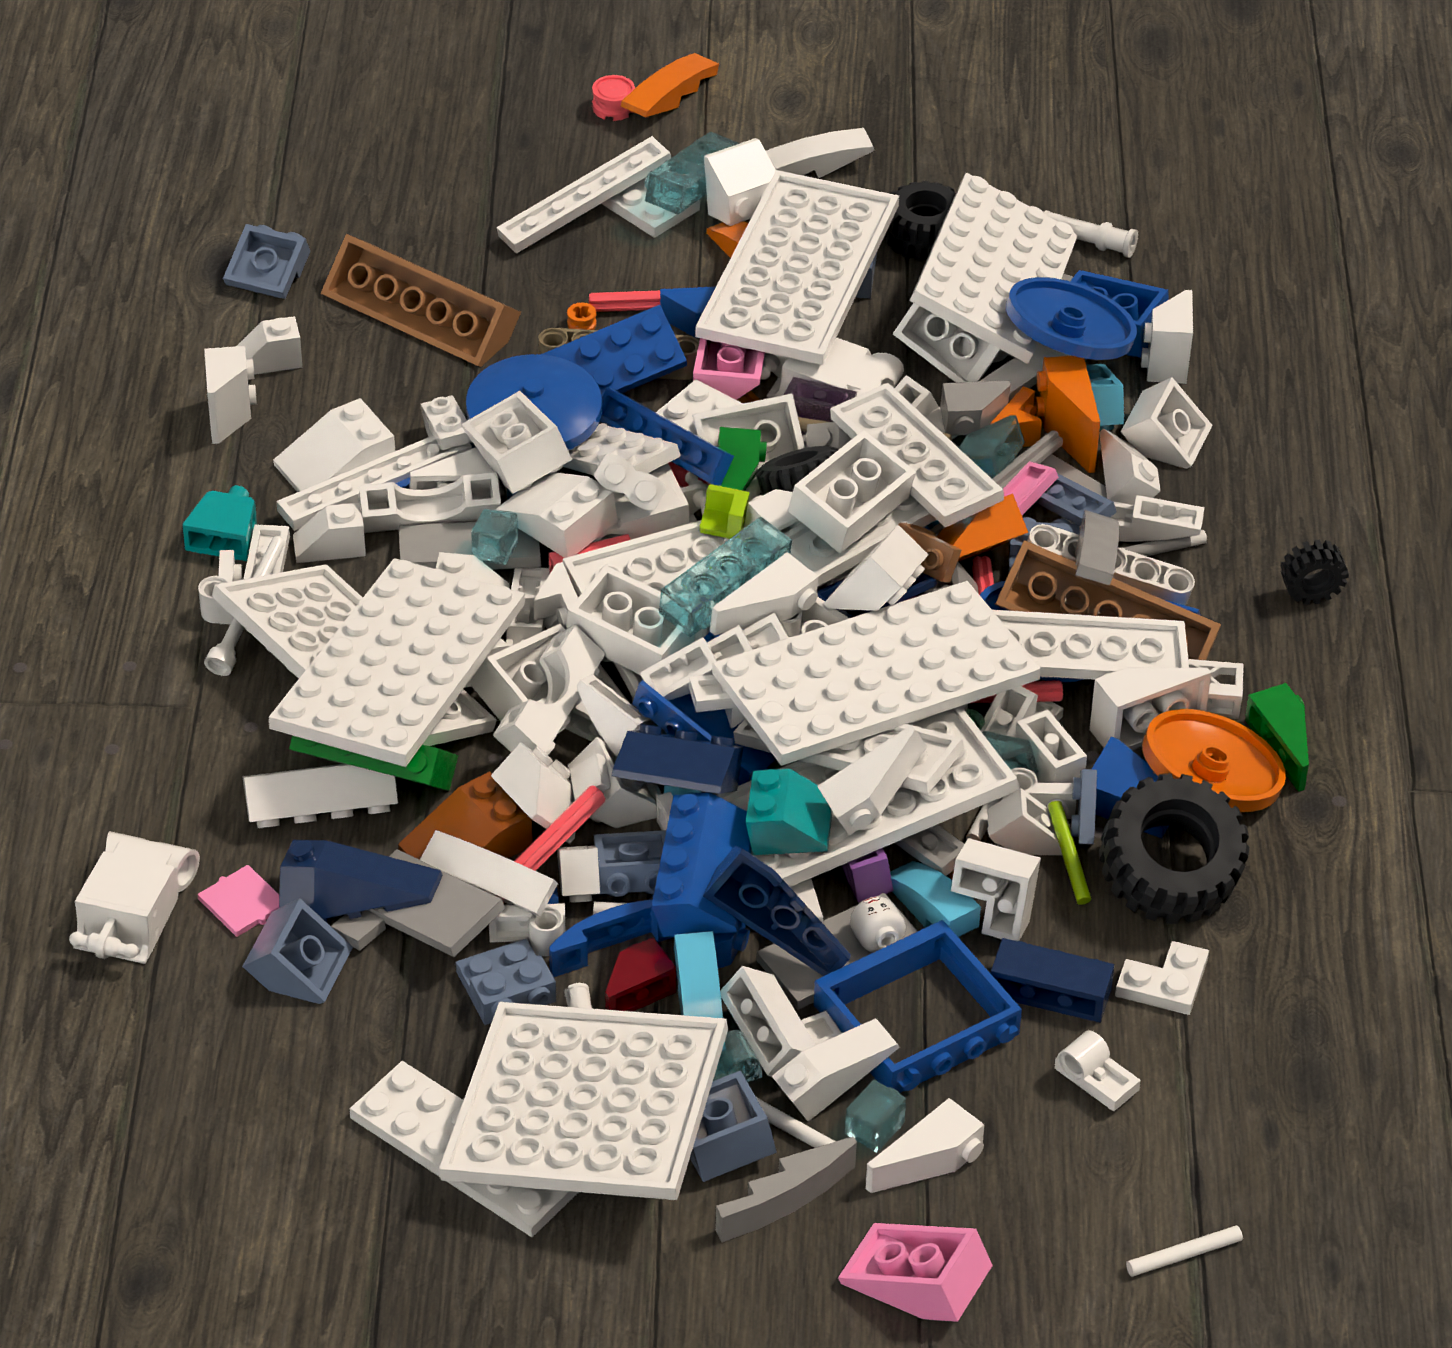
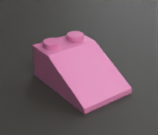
(919, 1268)

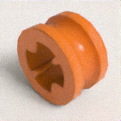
(581, 316)

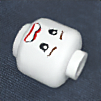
(877, 923)

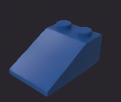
(1132, 296)

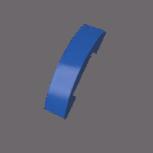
(601, 931)

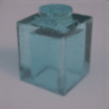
(495, 536)
(875, 1115)

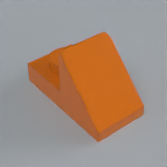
(1023, 407)

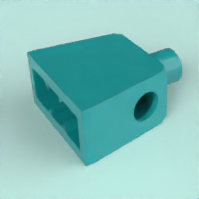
(221, 523)

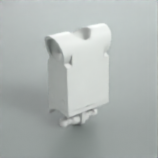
(845, 367)
(673, 510)
(131, 896)

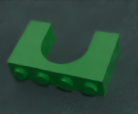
(428, 766)

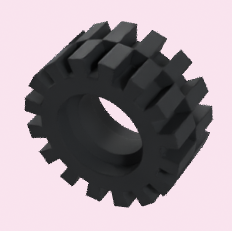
(1320, 584)

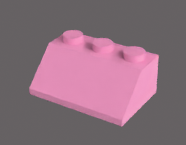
(728, 367)

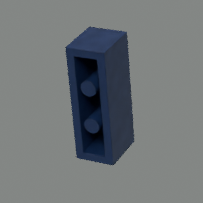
(1053, 979)

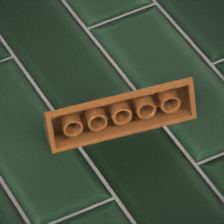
(419, 301)
(1048, 584)

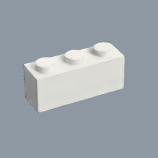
(765, 1018)

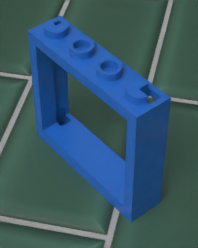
(902, 959)

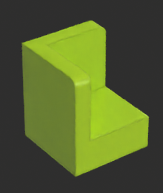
(724, 511)

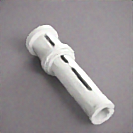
(1103, 235)

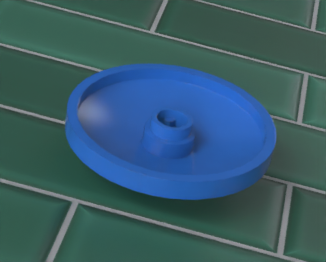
(1071, 318)
(552, 384)

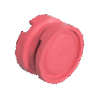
(608, 94)

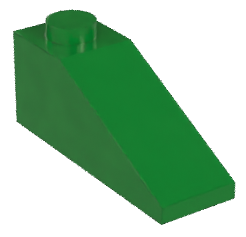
(747, 453)
(1280, 720)

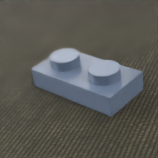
(1085, 791)

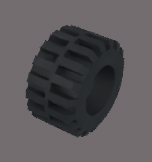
(918, 218)
(790, 468)

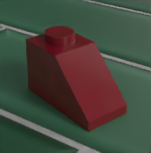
(640, 977)

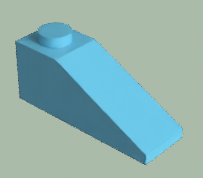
(1107, 395)

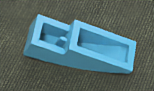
(930, 898)
(697, 975)

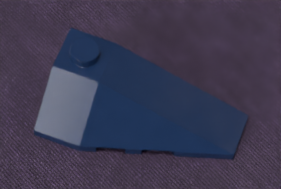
(350, 880)
(771, 908)

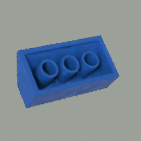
(696, 841)

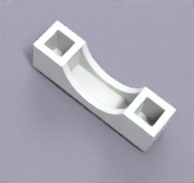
(389, 505)
(565, 662)

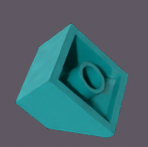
(786, 814)

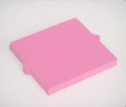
(240, 900)

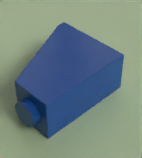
(1117, 771)

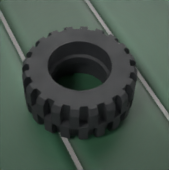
(1188, 807)

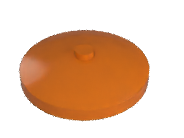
(1216, 752)

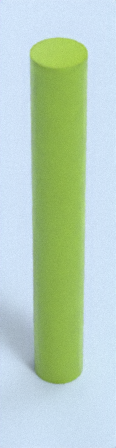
(1069, 852)

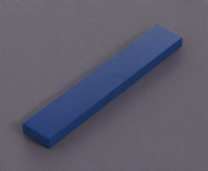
(696, 453)

